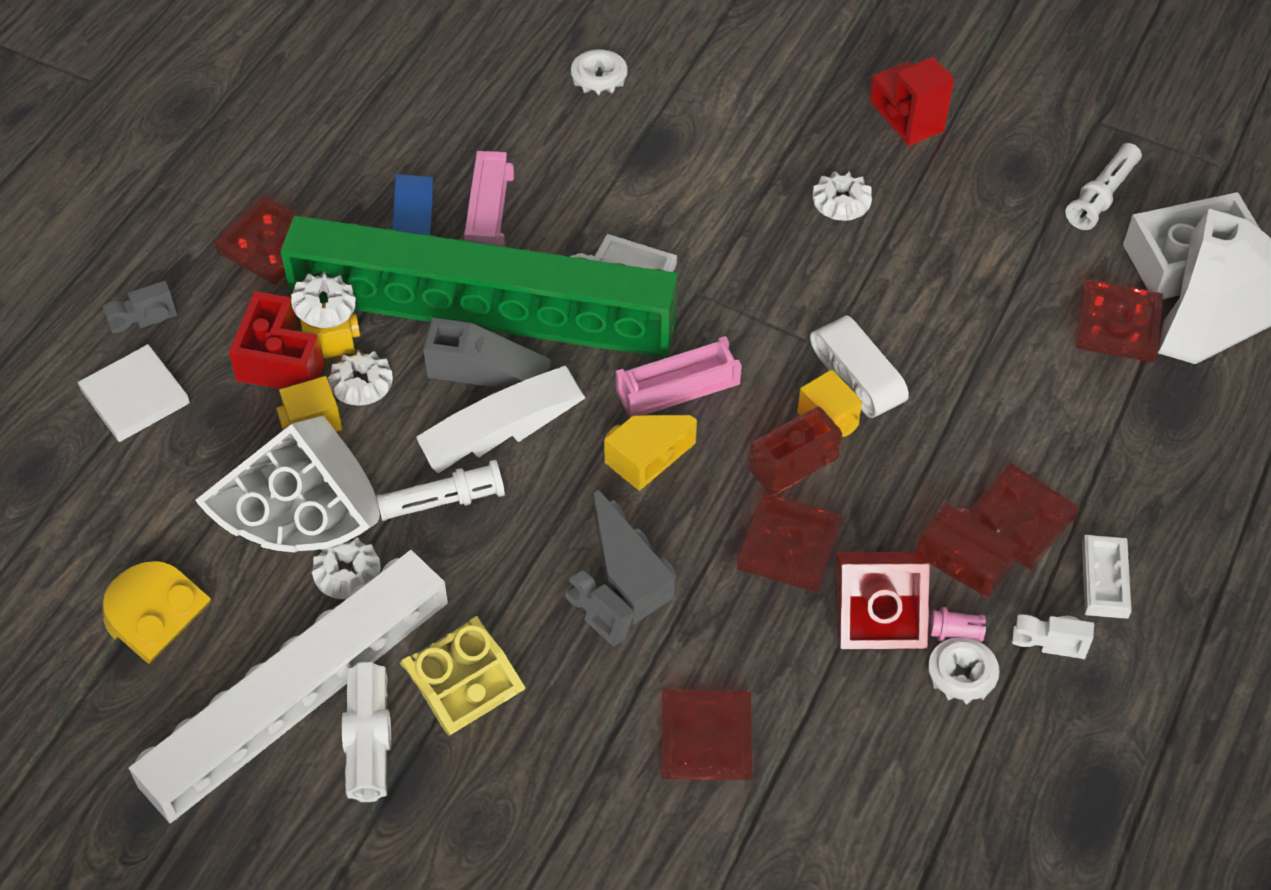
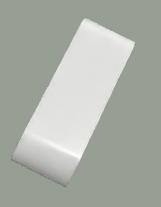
(860, 365)

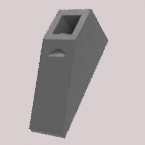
(477, 356)
(629, 563)

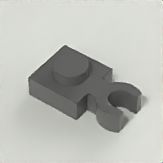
(145, 306)
(603, 608)

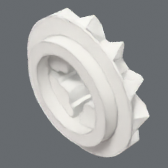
(586, 65)
(843, 206)
(307, 304)
(354, 390)
(342, 583)
(965, 653)

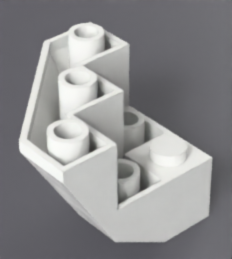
(1222, 289)

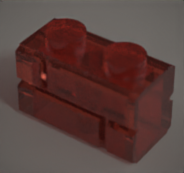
(795, 450)
(968, 549)

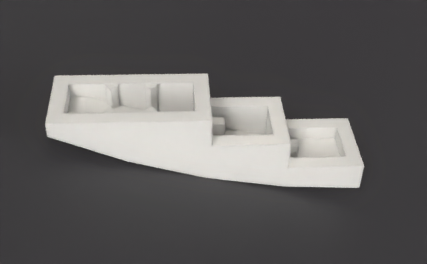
(504, 414)

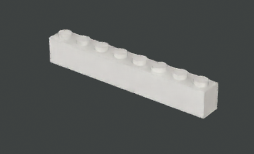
(287, 686)

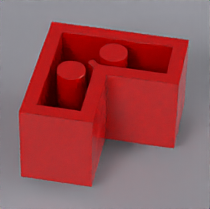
(913, 98)
(271, 348)

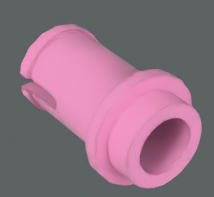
(953, 625)

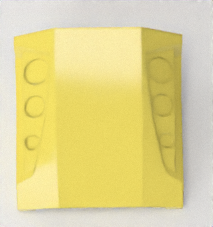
(463, 675)

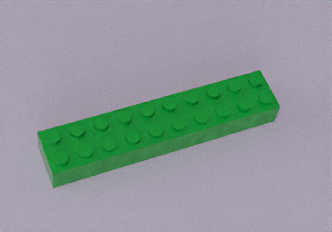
(489, 285)

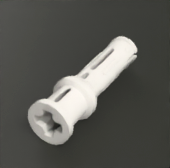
(1123, 162)
(461, 487)

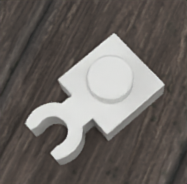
(1058, 636)

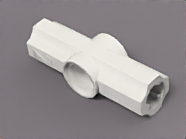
(366, 732)

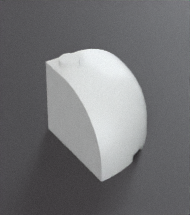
(296, 492)

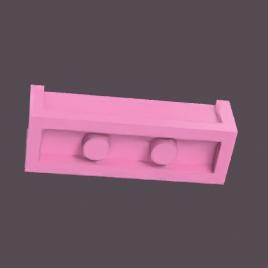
(488, 198)
(678, 379)

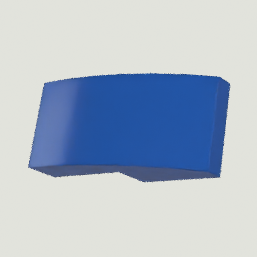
(413, 204)

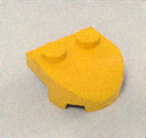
(151, 607)

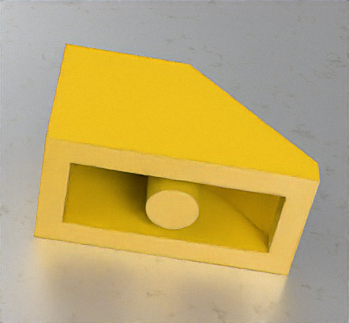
(648, 445)

